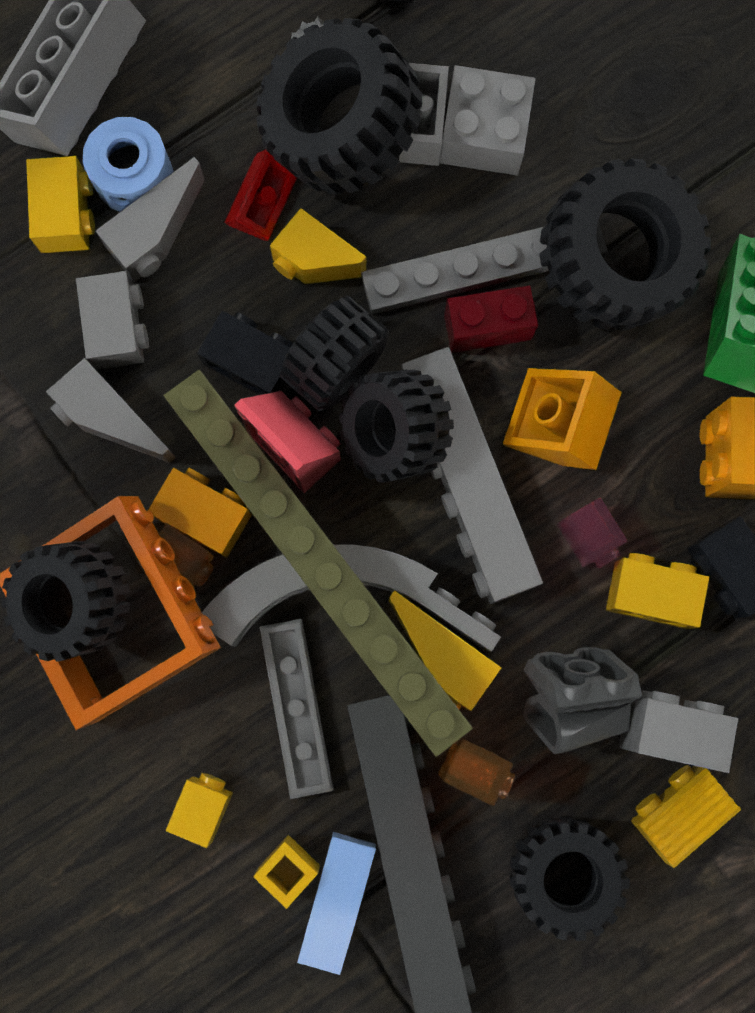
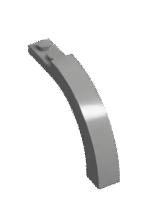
(276, 580)

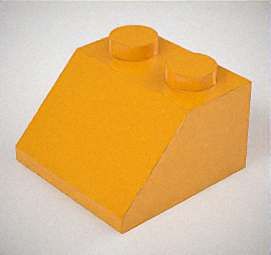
(563, 416)

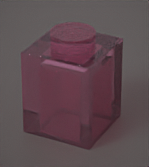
(593, 534)

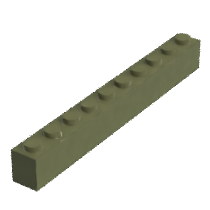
(318, 563)

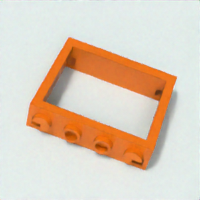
(175, 592)

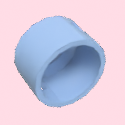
(134, 181)

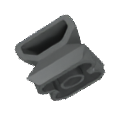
(579, 697)

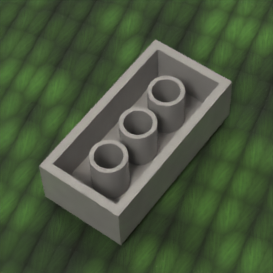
(65, 70)

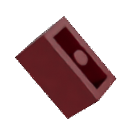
(490, 319)

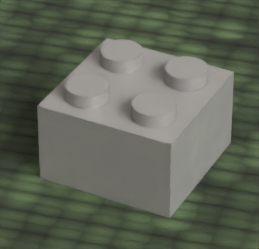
(487, 120)
(684, 734)

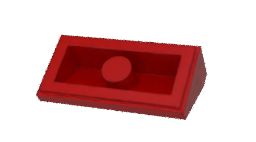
(261, 197)

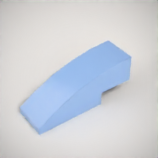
(337, 903)

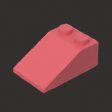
(289, 436)

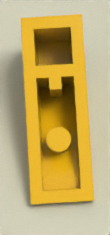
(452, 661)

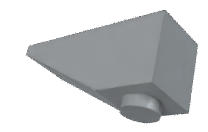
(148, 227)
(96, 408)

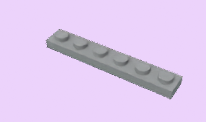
(457, 270)

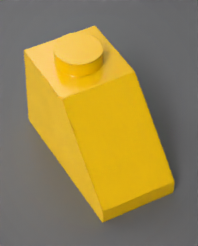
(314, 252)

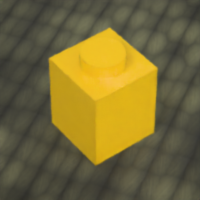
(200, 809)
(287, 871)

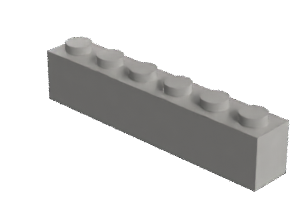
(478, 493)

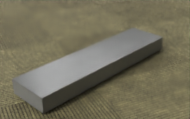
(296, 709)

